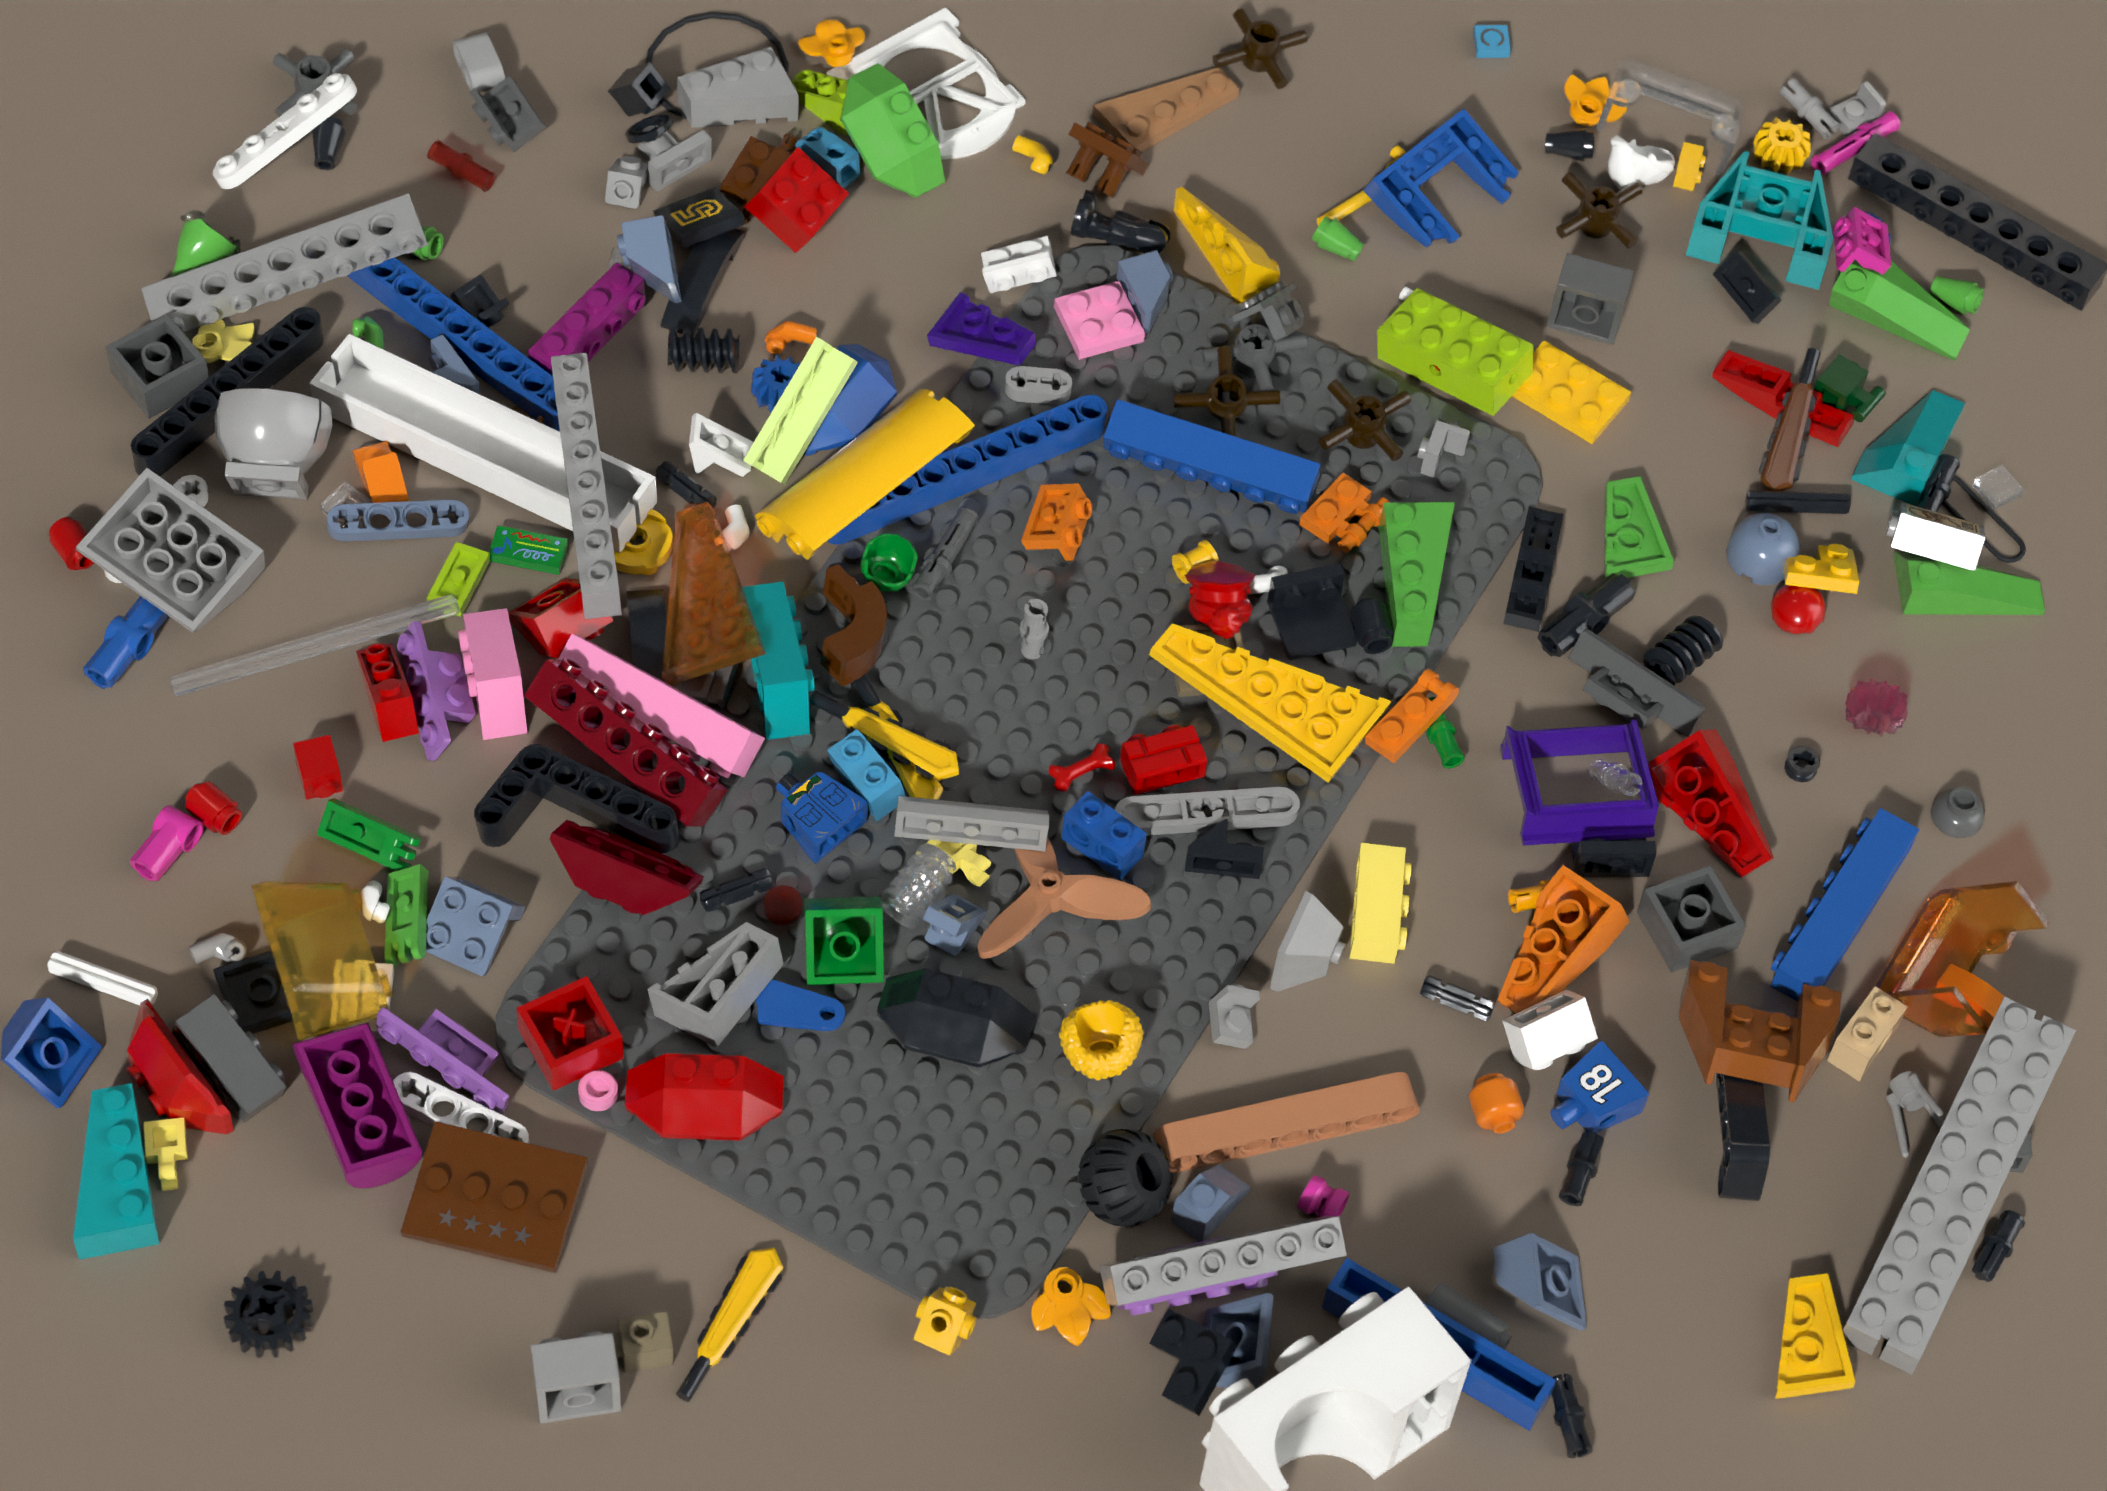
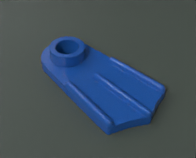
(797, 1008)

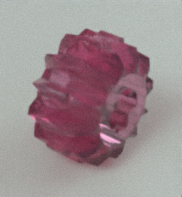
(1876, 707)

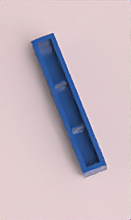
(1211, 457)
(1846, 904)
(1493, 1375)

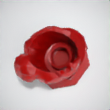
(1220, 596)

